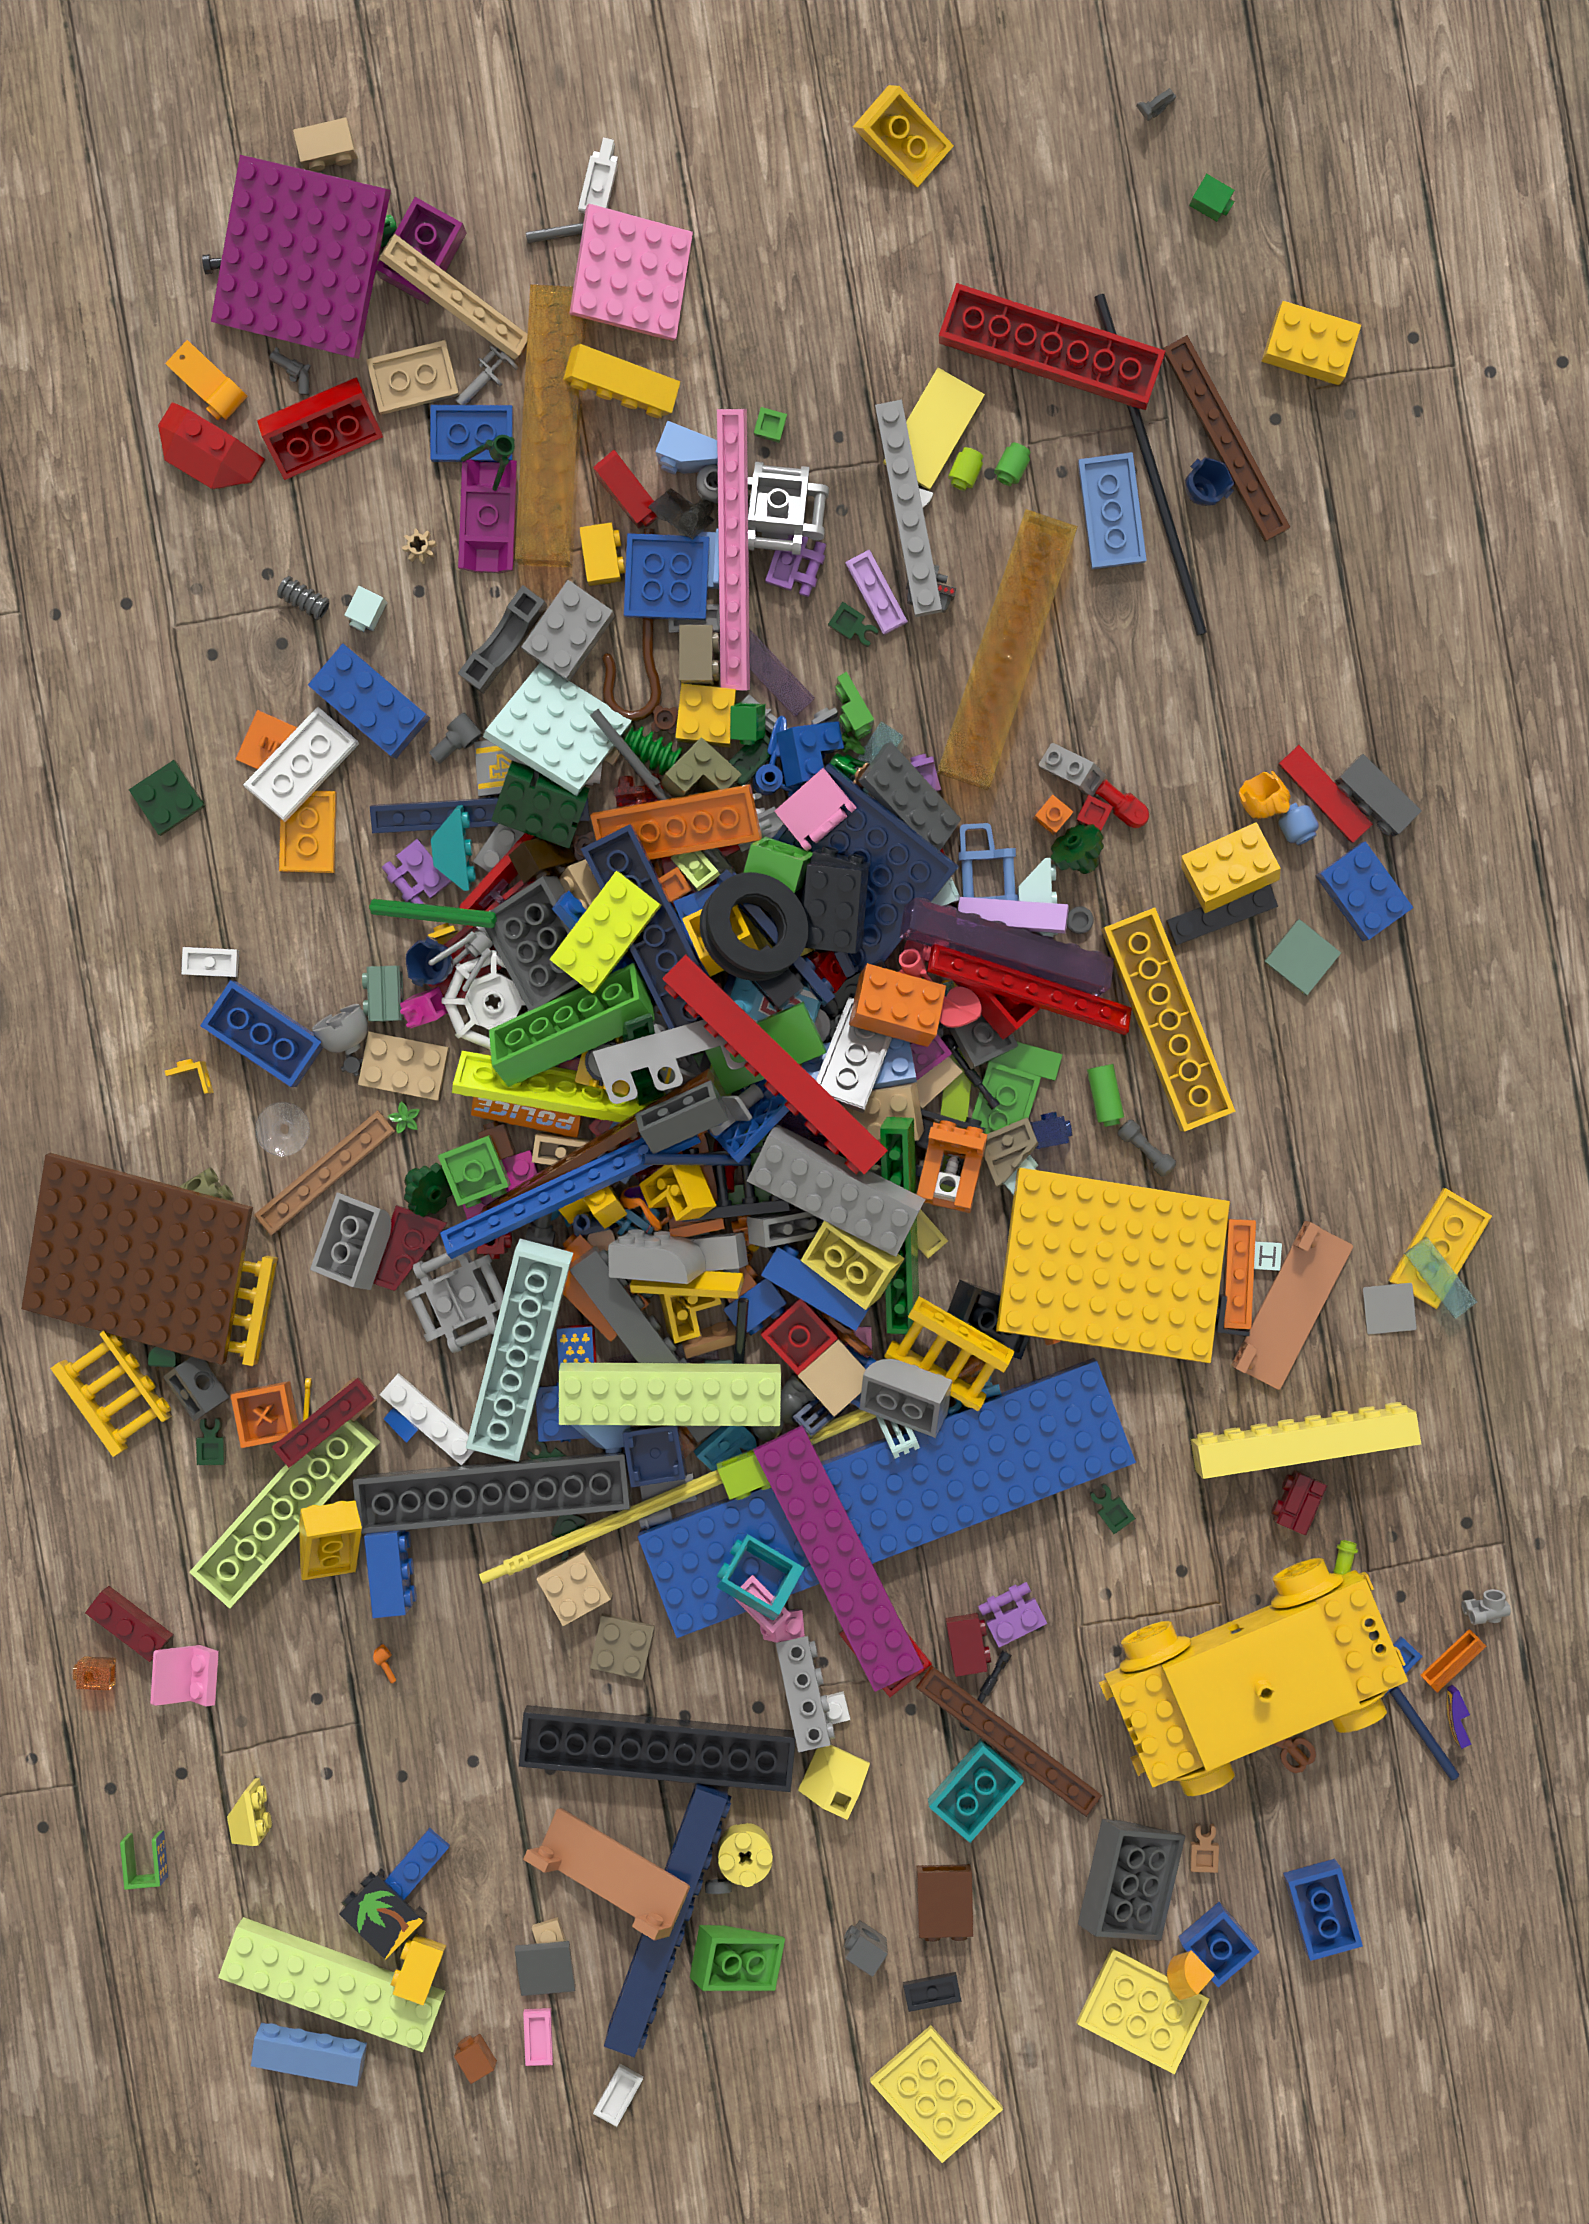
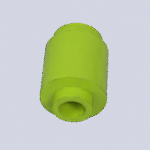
(966, 469)

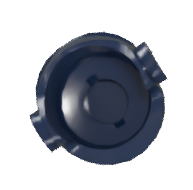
(1208, 482)
(417, 962)

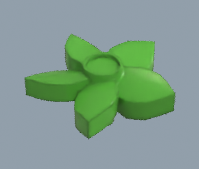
(852, 743)
(404, 1118)

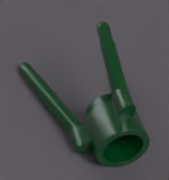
(499, 450)

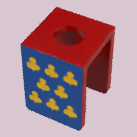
(576, 1344)

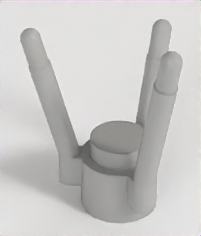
(476, 944)

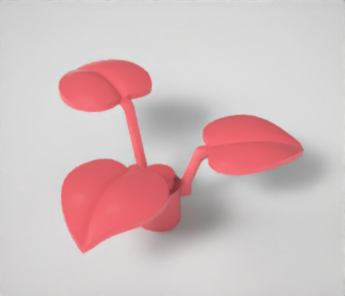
(961, 1003)

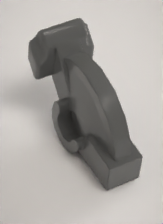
(1157, 105)

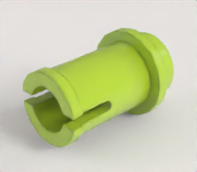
(1345, 1557)

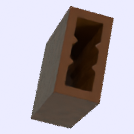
(944, 1902)

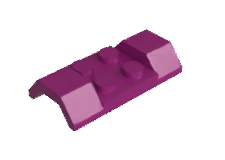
(487, 518)

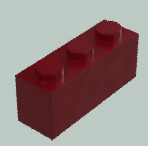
(128, 1623)

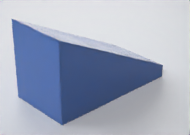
(401, 1424)

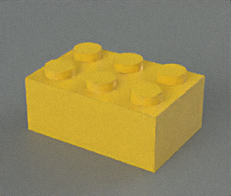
(1311, 343)
(1230, 867)

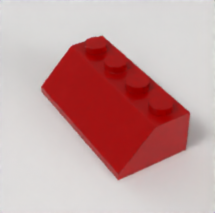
(319, 428)

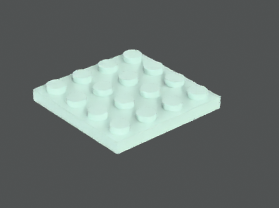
(552, 729)

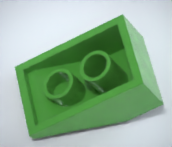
(736, 1959)

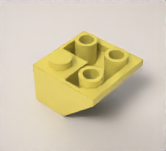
(834, 1780)
(248, 1818)

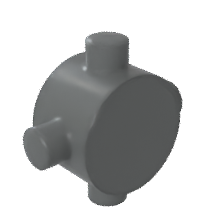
(352, 1065)

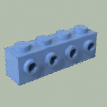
(308, 2054)

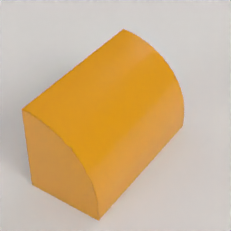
(1187, 1975)

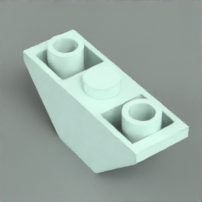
(1038, 887)

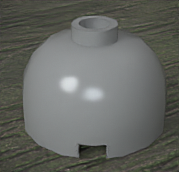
(343, 1030)

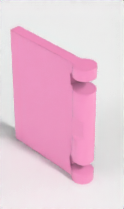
(814, 809)

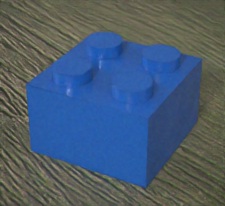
(1219, 1943)

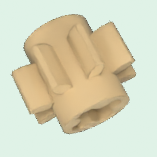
(426, 548)

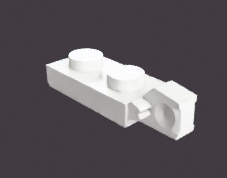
(599, 177)

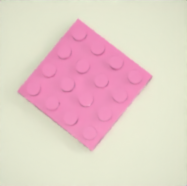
(631, 272)

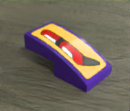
(1455, 1712)

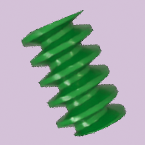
(652, 751)

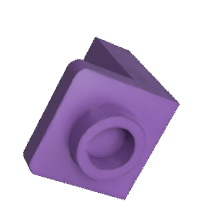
(926, 768)

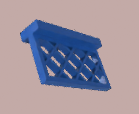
(734, 1134)

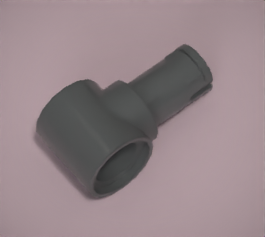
(460, 734)
(541, 1231)

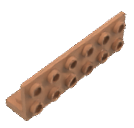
(1292, 1305)
(612, 1873)

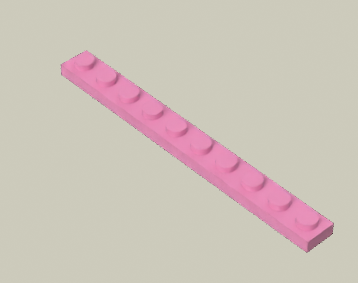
(733, 548)

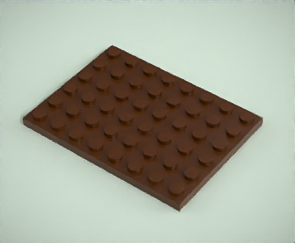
(136, 1258)

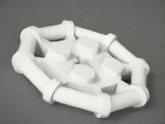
(477, 996)

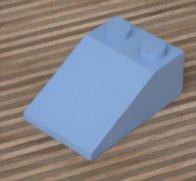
(685, 450)

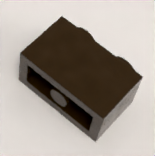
(540, 858)

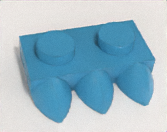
(724, 1445)

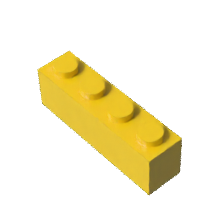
(621, 380)

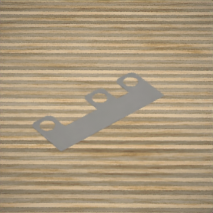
(655, 1053)

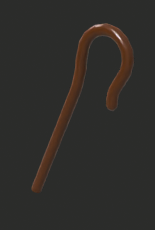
(652, 674)

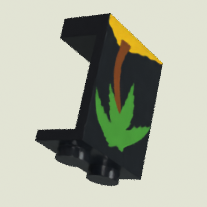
(380, 1914)

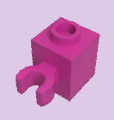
(423, 1007)

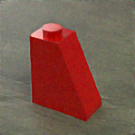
(625, 489)

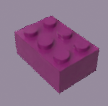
(432, 235)

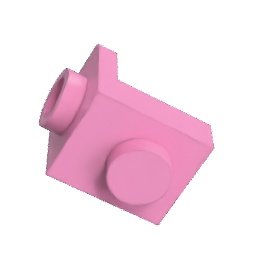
(790, 1629)

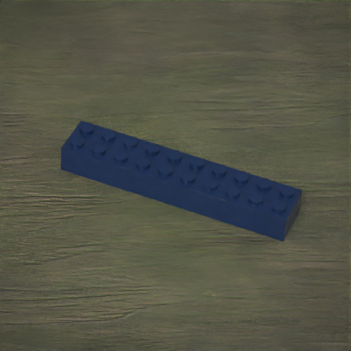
(652, 1957)

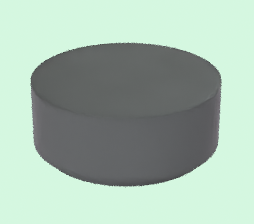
(1080, 920)
(718, 1886)

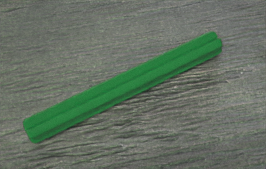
(433, 913)

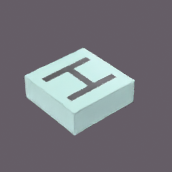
(1267, 1255)

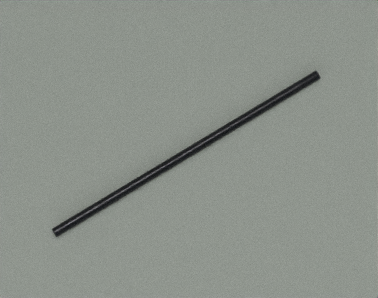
(1158, 491)

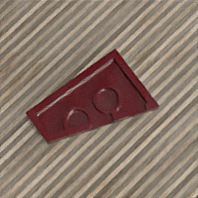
(406, 1245)

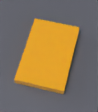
(310, 836)

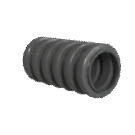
(302, 597)

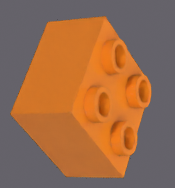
(264, 1413)

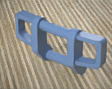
(967, 857)

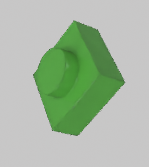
(770, 424)

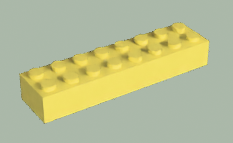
(1305, 1441)

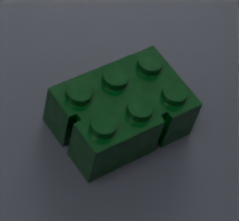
(541, 810)

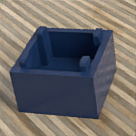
(654, 1454)

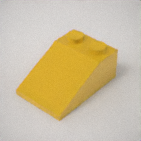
(903, 135)
(329, 1539)

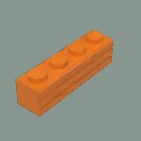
(1453, 1660)

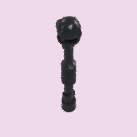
(972, 1075)
(991, 1680)

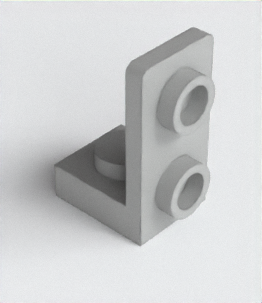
(1072, 768)

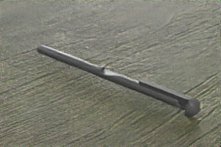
(714, 855)

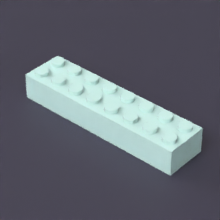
(519, 1349)

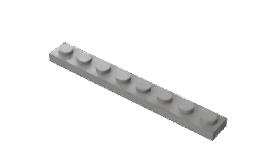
(908, 508)

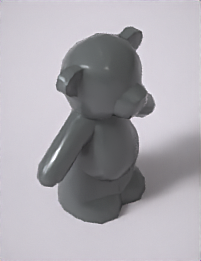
(793, 1398)

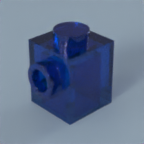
(1051, 1130)

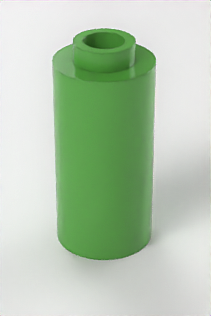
(1105, 1094)

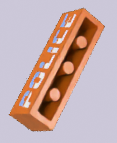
(526, 1116)

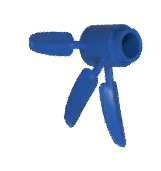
(759, 782)

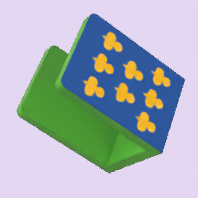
(130, 1876)

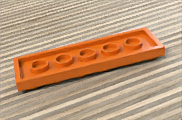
(687, 822)

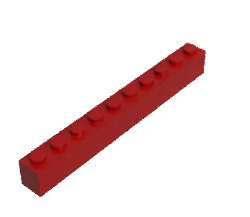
(779, 1069)

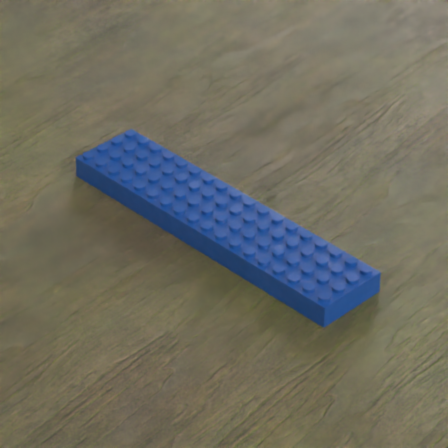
(976, 1468)

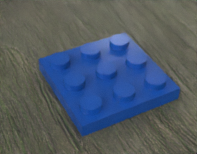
(666, 577)

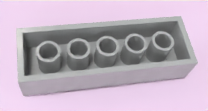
(831, 1191)

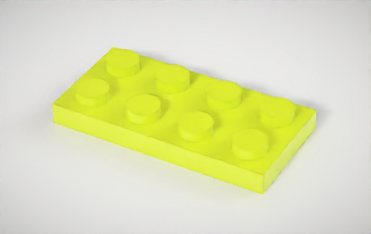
(605, 932)

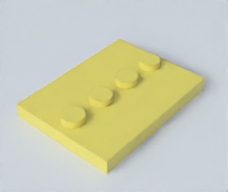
(1141, 2012)
(936, 2094)

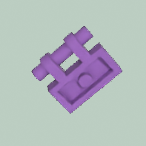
(785, 567)
(420, 865)
(1016, 1621)

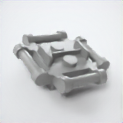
(780, 505)
(457, 1298)

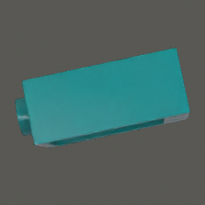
(770, 1556)

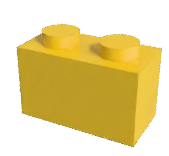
(601, 555)

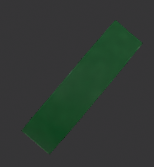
(642, 1078)

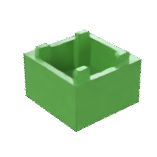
(779, 861)

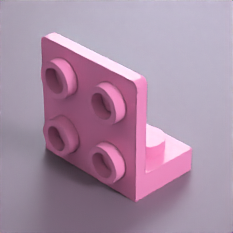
(184, 1675)

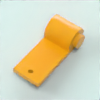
(206, 380)

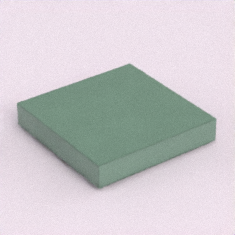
(1302, 957)

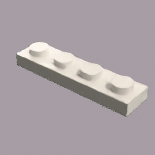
(428, 1418)

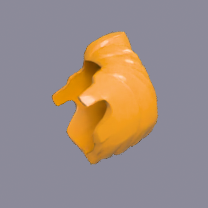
(1264, 796)

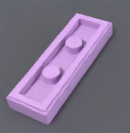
(876, 592)

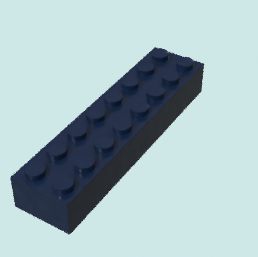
(663, 938)

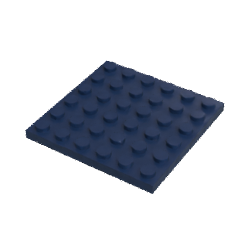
(900, 867)

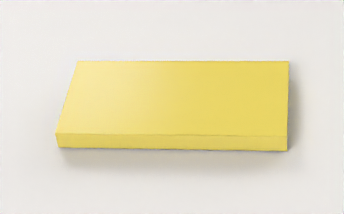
(939, 423)

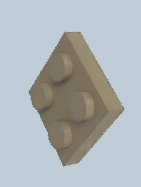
(622, 1646)

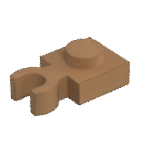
(1204, 1854)

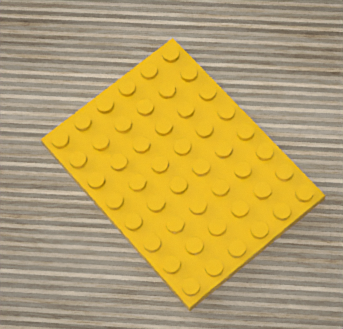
(1113, 1265)

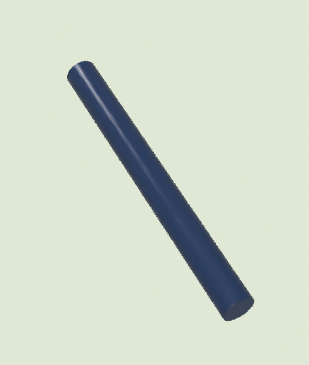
(694, 1159)
(1424, 1733)

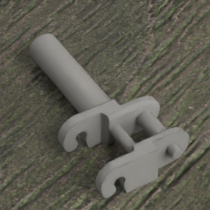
(485, 375)

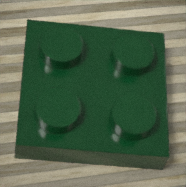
(167, 797)

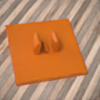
(263, 739)

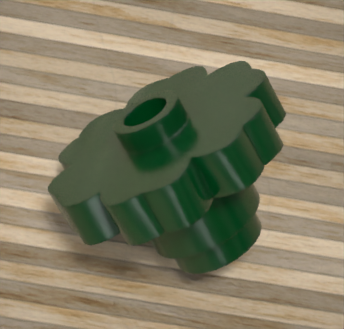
(1078, 849)
(426, 1189)

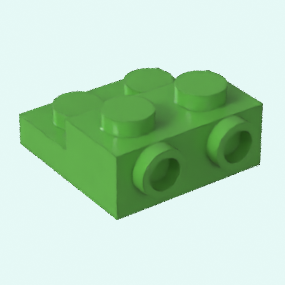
(855, 714)
(474, 1172)

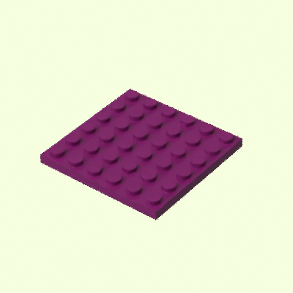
(300, 256)

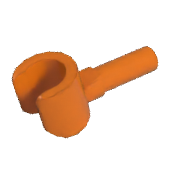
(380, 1656)

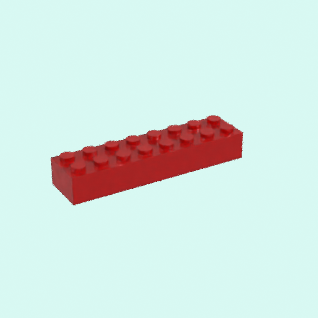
(1051, 346)

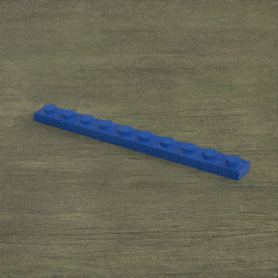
(552, 1196)

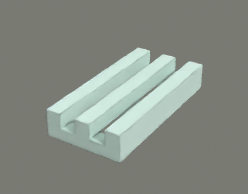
(903, 1446)

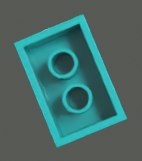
(975, 1790)

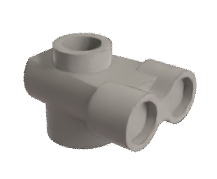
(1489, 1609)

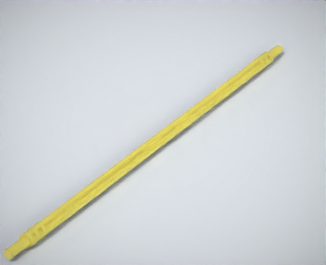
(645, 1508)

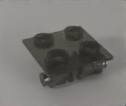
(685, 516)

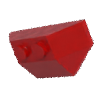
(206, 450)

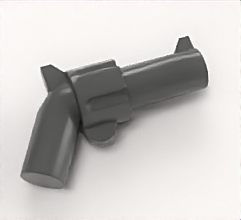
(294, 368)

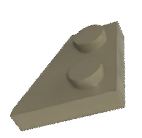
(1008, 1149)

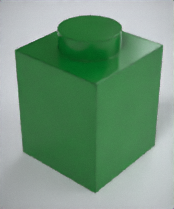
(1212, 198)
(747, 722)

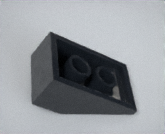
(980, 1310)

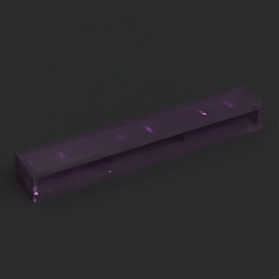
(1007, 946)

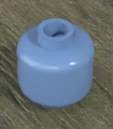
(1298, 824)

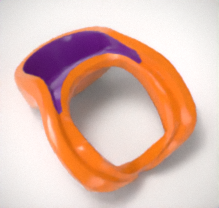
(633, 1197)

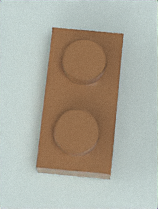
(712, 1338)

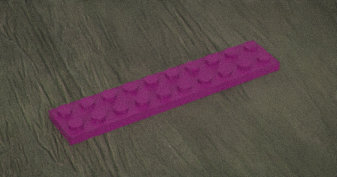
(838, 1558)

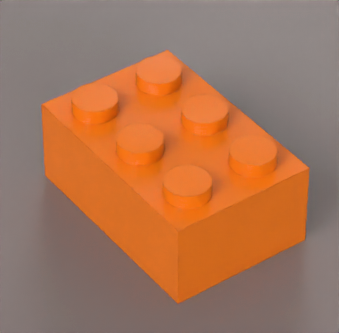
(897, 1005)

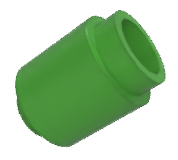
(1012, 464)

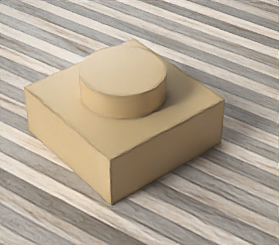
(548, 1931)

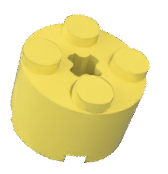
(745, 1869)

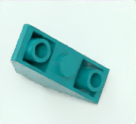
(452, 849)

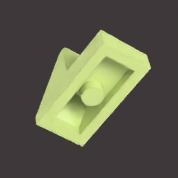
(696, 869)

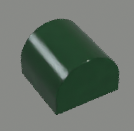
(164, 1358)

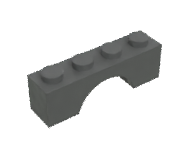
(496, 651)

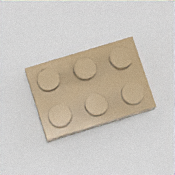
(412, 377)
(403, 1066)

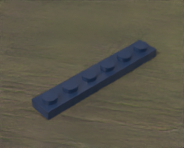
(767, 927)

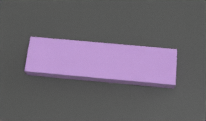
(1019, 914)

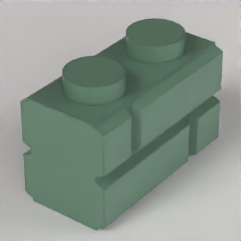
(384, 993)

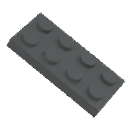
(909, 796)

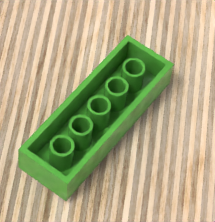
(568, 1026)

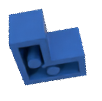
(803, 749)

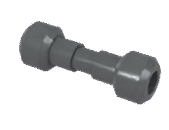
(1131, 1133)

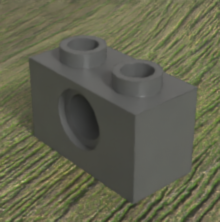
(195, 1400)
(865, 1947)

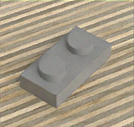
(497, 846)

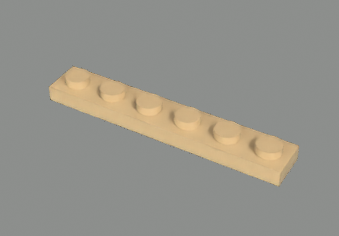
(454, 296)

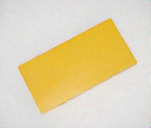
(1453, 1229)

